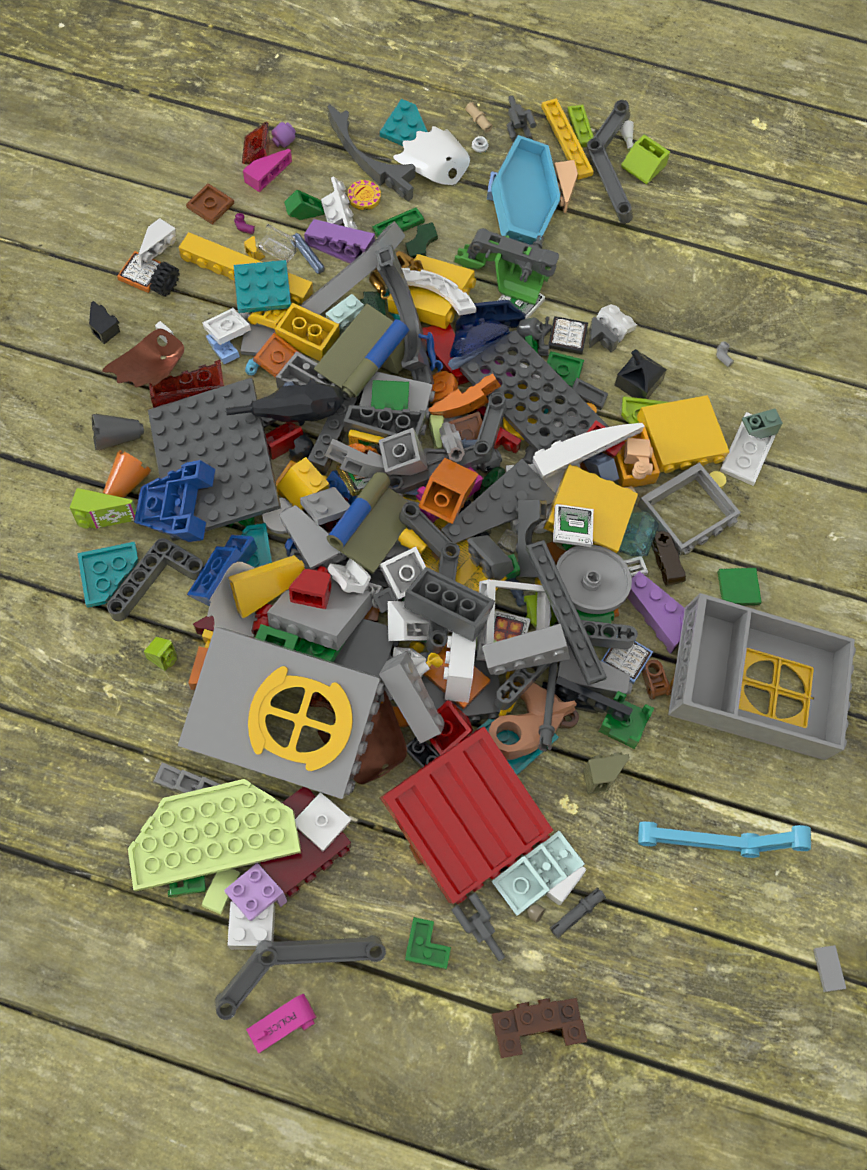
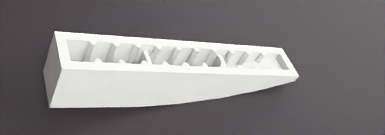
(580, 448)

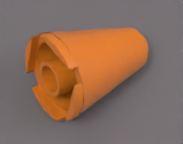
(125, 475)

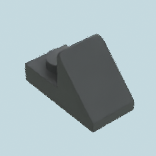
(600, 333)

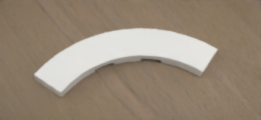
(441, 286)

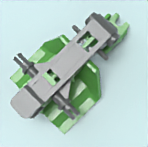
(518, 265)

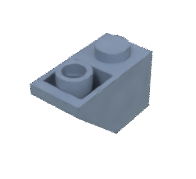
(603, 466)

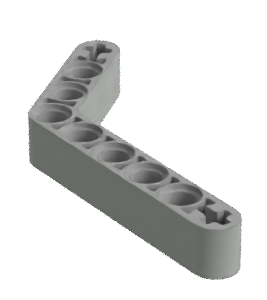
(353, 272)

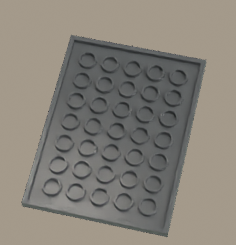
(230, 444)

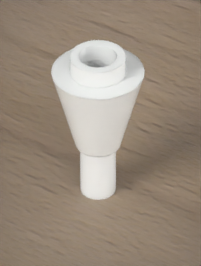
(627, 133)

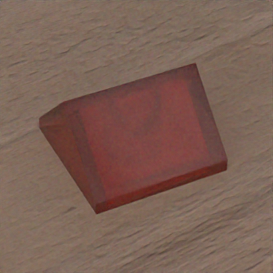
(256, 144)

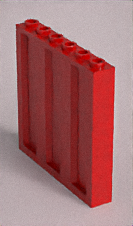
(467, 815)

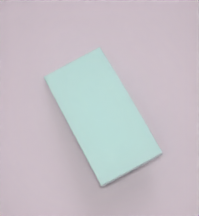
(538, 872)

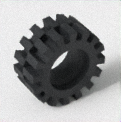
(164, 278)

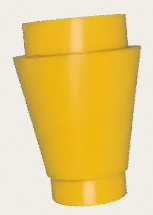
(410, 540)

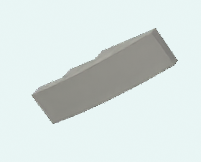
(180, 780)

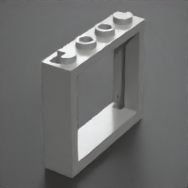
(713, 490)

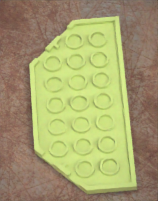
(211, 834)

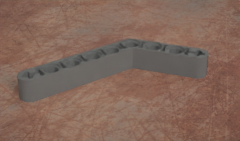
(624, 640)

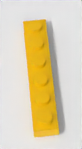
(567, 137)

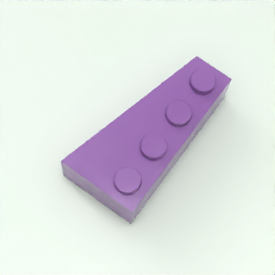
(338, 240)
(658, 609)

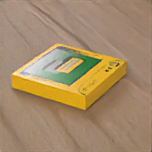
(365, 439)

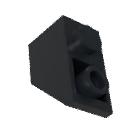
(102, 324)

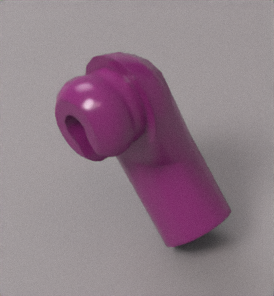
(241, 224)

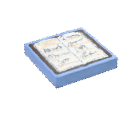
(628, 660)

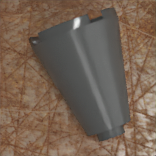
(114, 430)

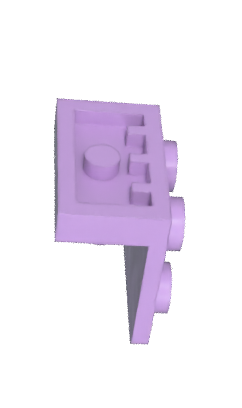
(255, 892)

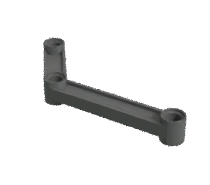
(602, 163)
(485, 441)
(447, 564)
(293, 953)

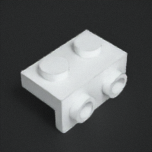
(616, 321)
(350, 577)

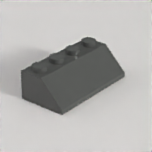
(448, 603)

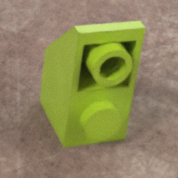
(161, 653)

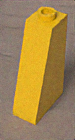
(262, 584)

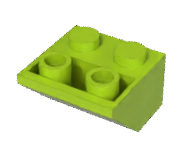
(646, 159)

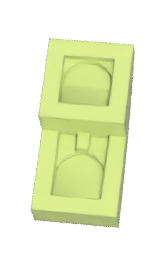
(216, 897)

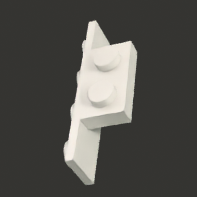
(337, 207)

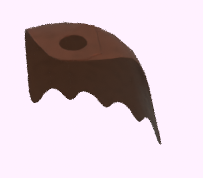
(143, 361)
(384, 745)

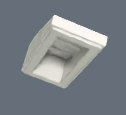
(562, 890)

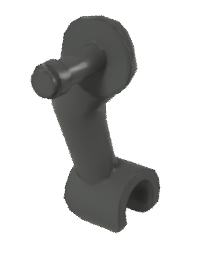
(543, 349)

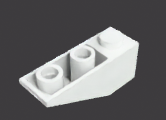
(157, 238)

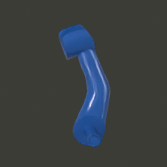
(431, 352)

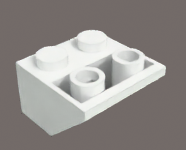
(406, 624)

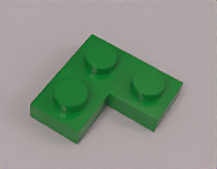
(421, 950)

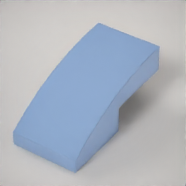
(225, 352)

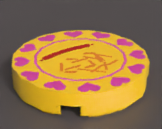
(364, 194)

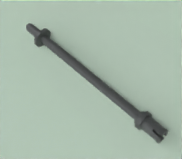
(547, 731)

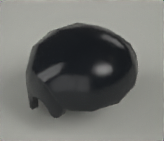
(302, 449)

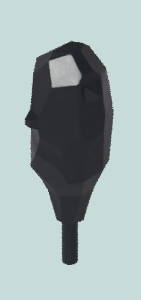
(296, 403)

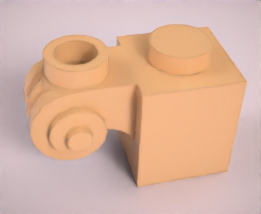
(638, 453)

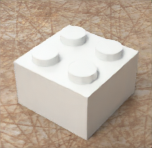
(402, 571)
(247, 934)

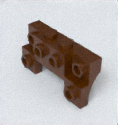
(537, 1019)

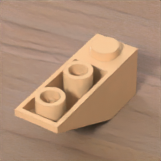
(566, 178)

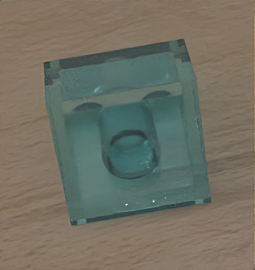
(639, 534)

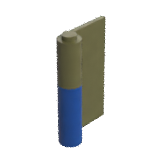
(361, 350)
(370, 524)

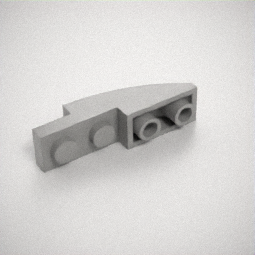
(354, 460)

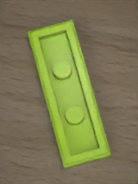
(580, 124)

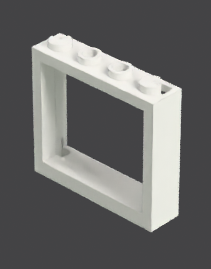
(488, 589)

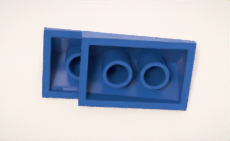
(237, 549)

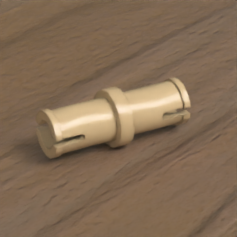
(478, 117)

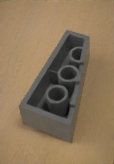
(383, 421)

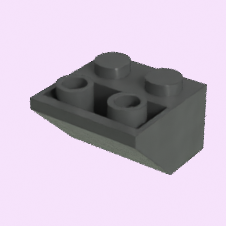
(489, 557)

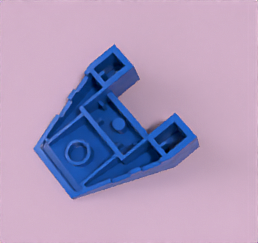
(170, 502)

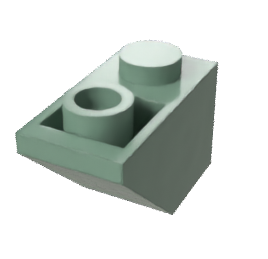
(763, 423)

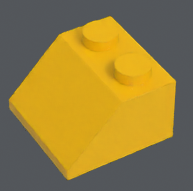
(301, 481)

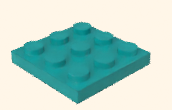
(262, 286)

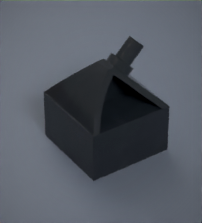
(640, 376)

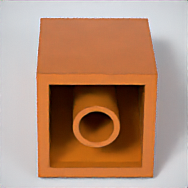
(448, 490)

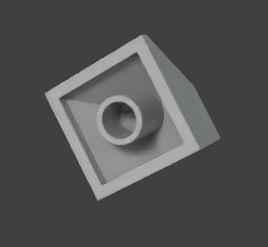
(403, 454)

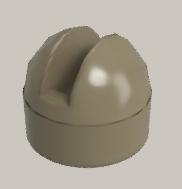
(536, 912)

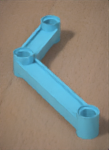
(748, 844)

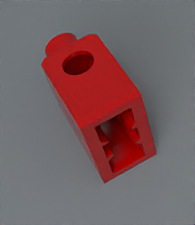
(312, 588)

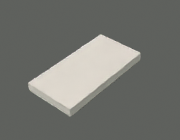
(746, 455)

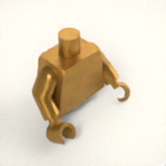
(405, 260)

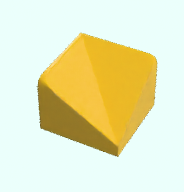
(251, 249)

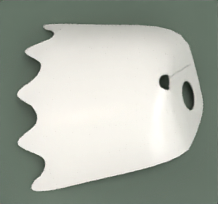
(430, 152)
(223, 604)

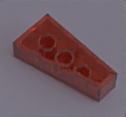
(187, 384)

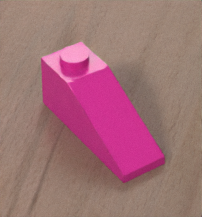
(265, 169)

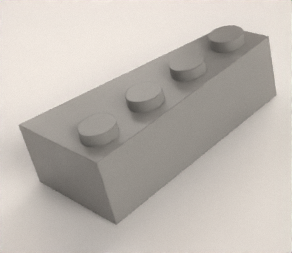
(527, 650)
(412, 696)

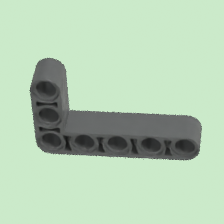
(150, 574)

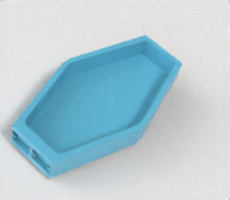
(525, 191)

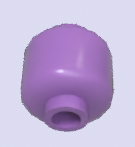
(283, 134)

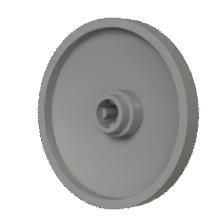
(595, 578)

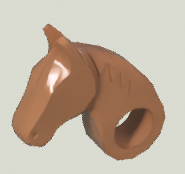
(528, 724)

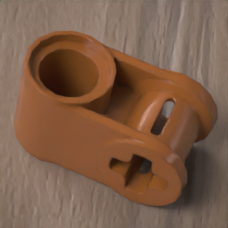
(656, 683)

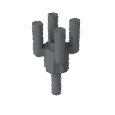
(519, 119)
(479, 925)

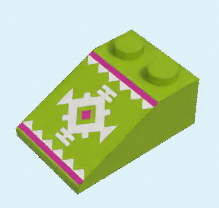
(100, 509)

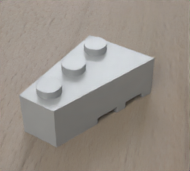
(299, 371)

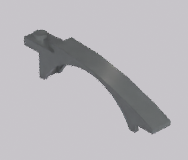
(393, 175)
(415, 354)

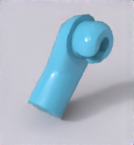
(251, 367)

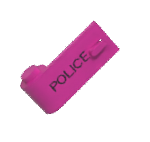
(281, 1022)

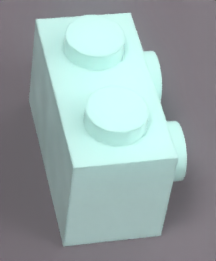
(345, 312)

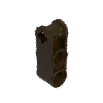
(668, 559)

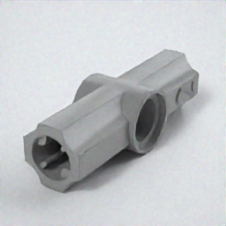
(452, 441)

